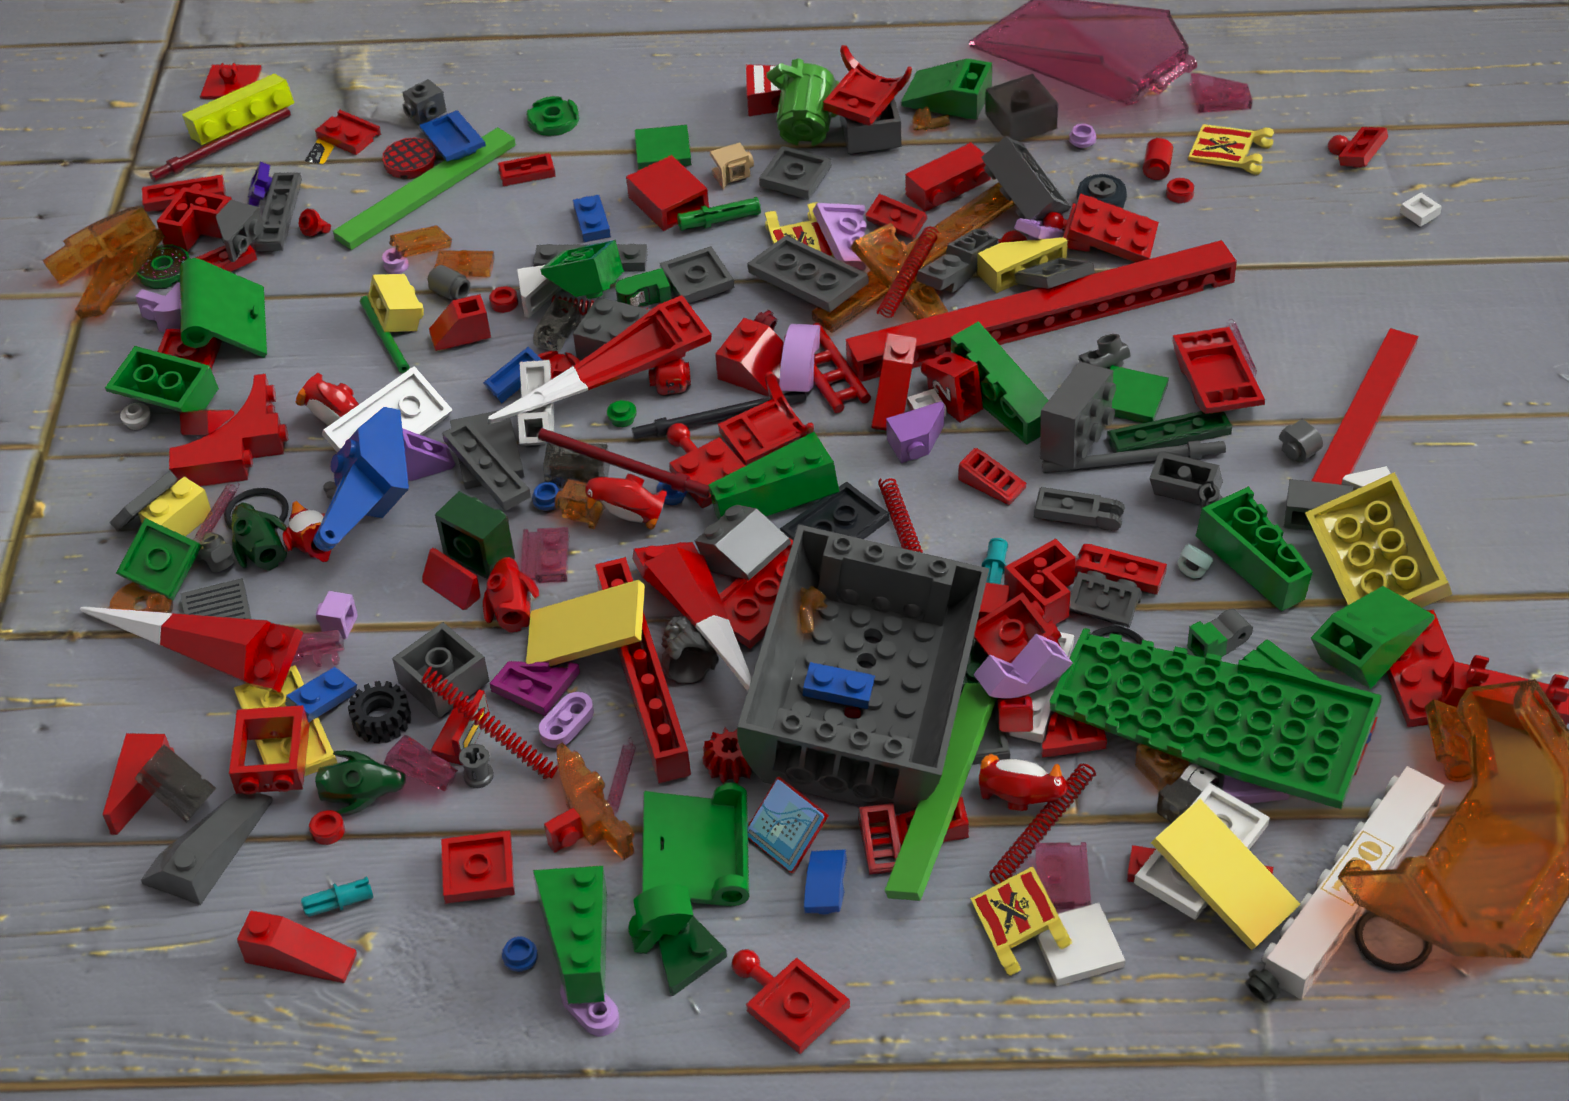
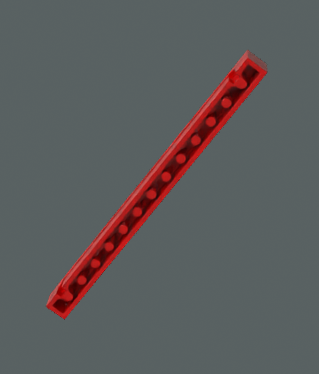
(1056, 307)

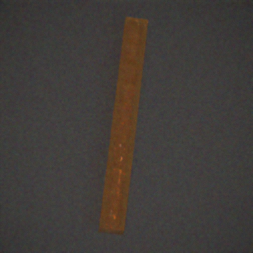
(969, 217)

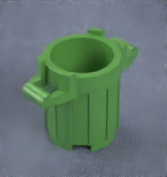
(801, 101)

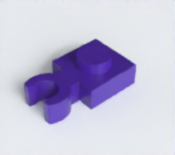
(259, 184)

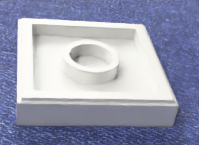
(1092, 946)

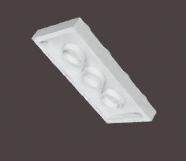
(411, 393)
(1164, 880)

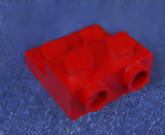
(1011, 628)

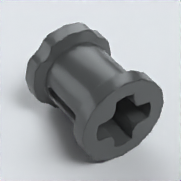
(471, 763)

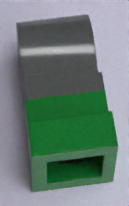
(1219, 635)

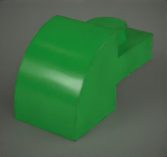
(659, 912)

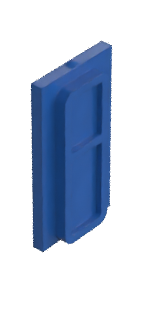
(452, 136)

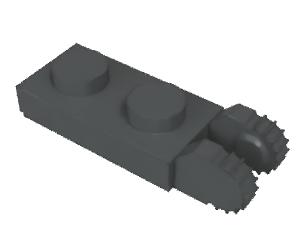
(1079, 508)

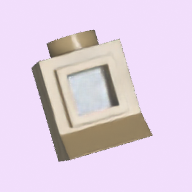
(732, 164)

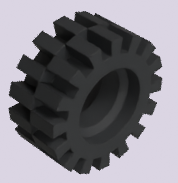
(376, 698)

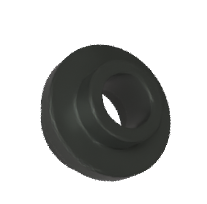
(1263, 985)

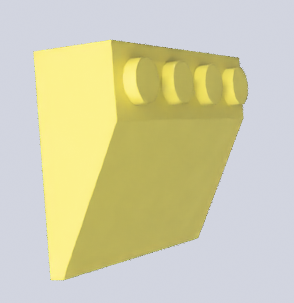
(1378, 542)

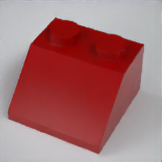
(749, 355)

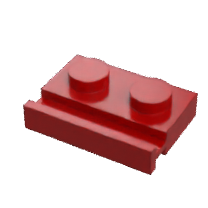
(348, 132)

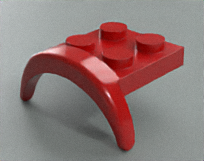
(862, 93)
(764, 426)

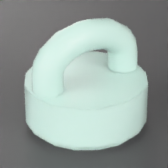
(1197, 557)

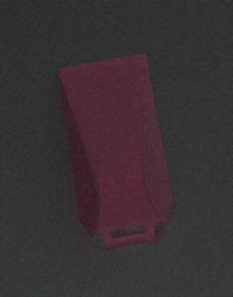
(1093, 46)

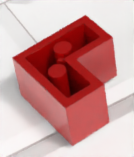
(191, 215)
(1044, 578)

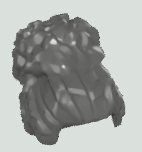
(686, 652)

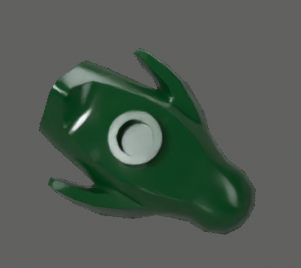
(257, 537)
(356, 781)

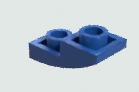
(825, 881)

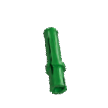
(711, 215)

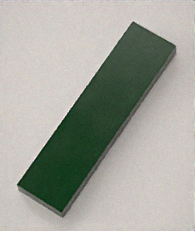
(1170, 431)

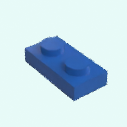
(591, 218)
(838, 685)
(322, 693)

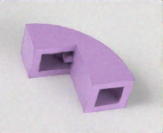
(798, 357)
(1030, 671)

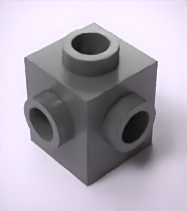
(424, 102)

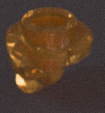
(923, 120)
(811, 602)

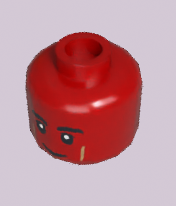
(670, 377)

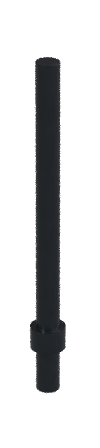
(661, 425)

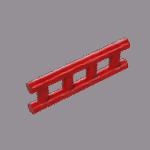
(843, 371)

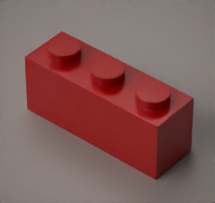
(946, 177)

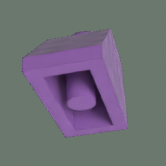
(915, 431)
(425, 456)

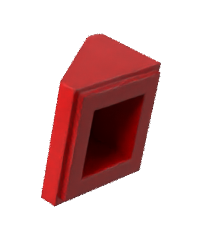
(1015, 714)

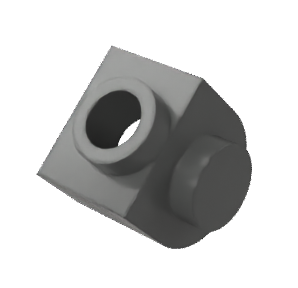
(1300, 441)

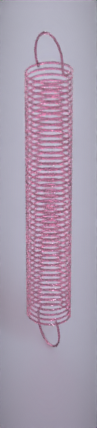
(1240, 339)
(217, 509)
(621, 773)

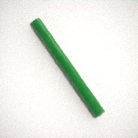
(385, 337)

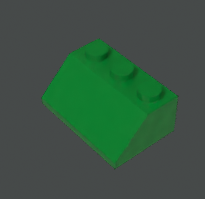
(585, 269)
(164, 380)

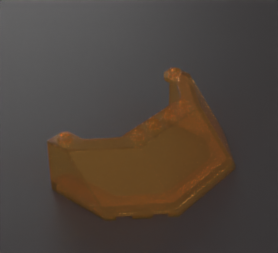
(1504, 853)

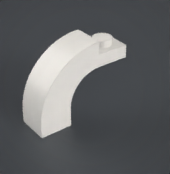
(534, 375)

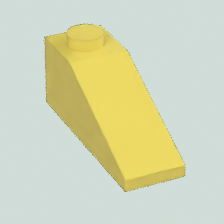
(1000, 263)

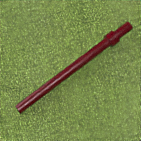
(176, 165)
(678, 482)

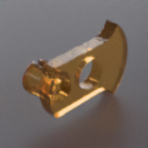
(131, 594)

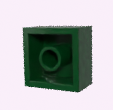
(474, 534)

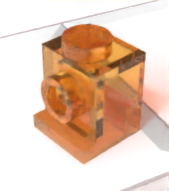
(573, 504)
(1159, 766)

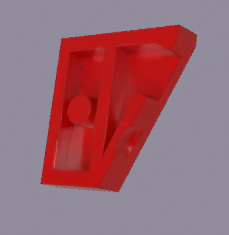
(1071, 736)

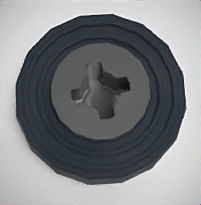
(1104, 188)

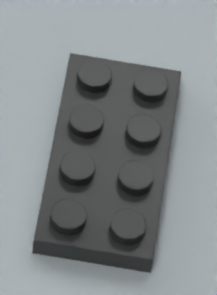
(808, 273)

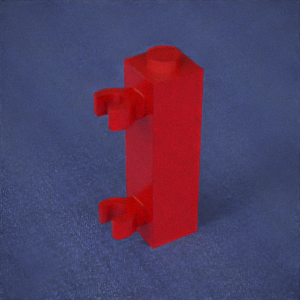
(1462, 676)

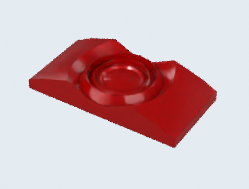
(1216, 370)

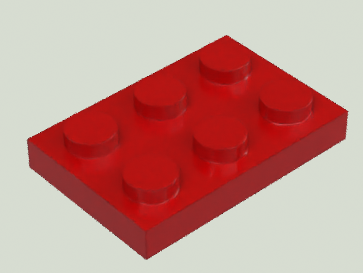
(1112, 229)

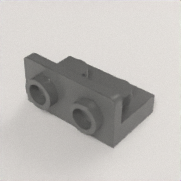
(1105, 598)

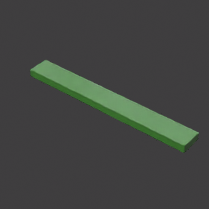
(421, 191)
(935, 813)

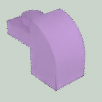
(161, 308)

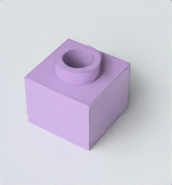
(337, 613)

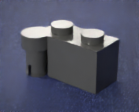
(1186, 479)

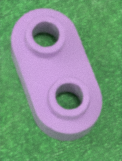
(561, 722)
(585, 1015)

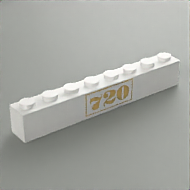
(1331, 912)

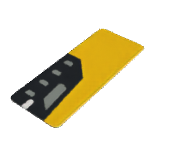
(320, 152)

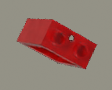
(269, 724)

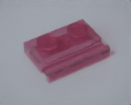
(546, 554)
(1064, 873)

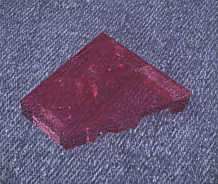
(1219, 94)
(420, 763)

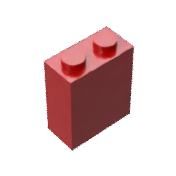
(665, 191)

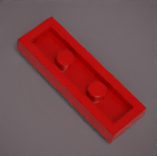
(161, 195)

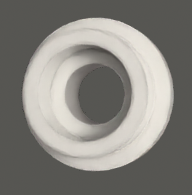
(136, 416)

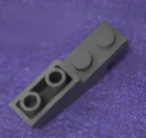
(958, 263)

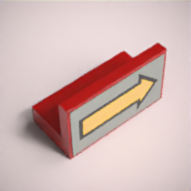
(459, 731)

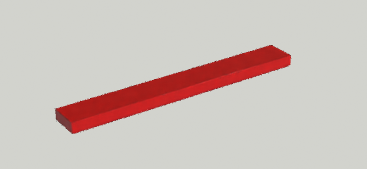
(1366, 407)

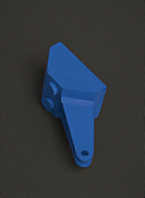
(368, 477)

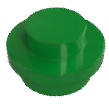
(621, 413)

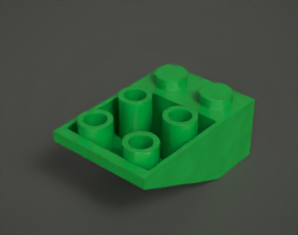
(951, 88)
(1370, 634)

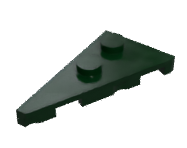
(689, 954)

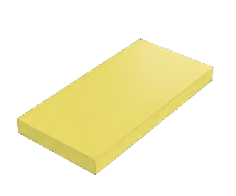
(586, 624)
(278, 749)
(1225, 874)

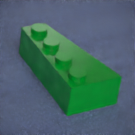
(1004, 386)
(778, 480)
(1255, 548)
(576, 922)

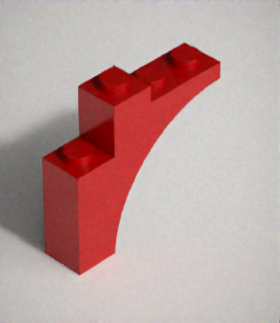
(230, 449)

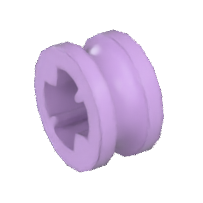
(394, 262)

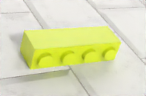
(238, 109)

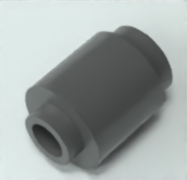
(448, 283)

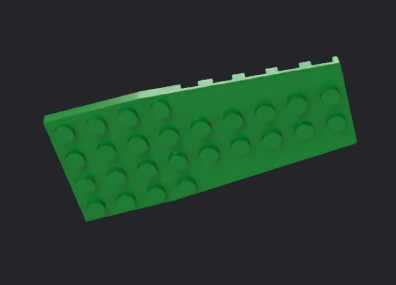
(1221, 715)

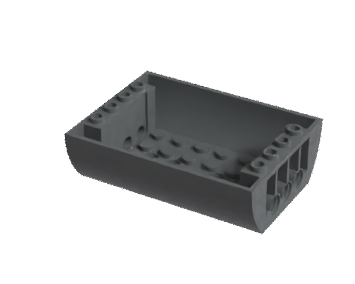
(925, 624)

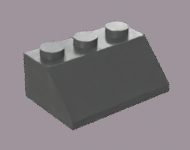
(1023, 180)

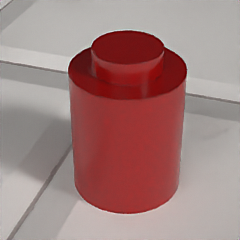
(1158, 159)

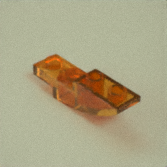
(98, 239)
(585, 793)

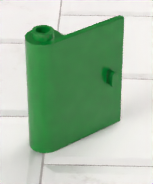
(221, 307)
(701, 844)

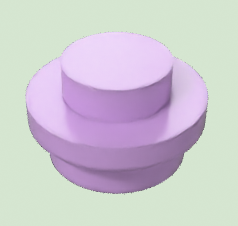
(1082, 136)

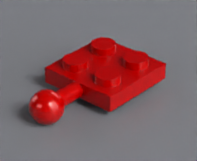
(702, 463)
(794, 1003)

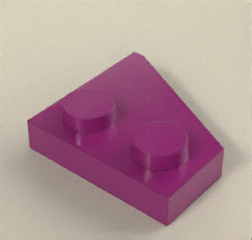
(533, 684)

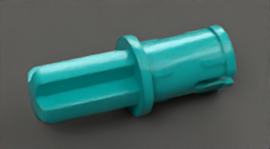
(995, 560)
(337, 897)

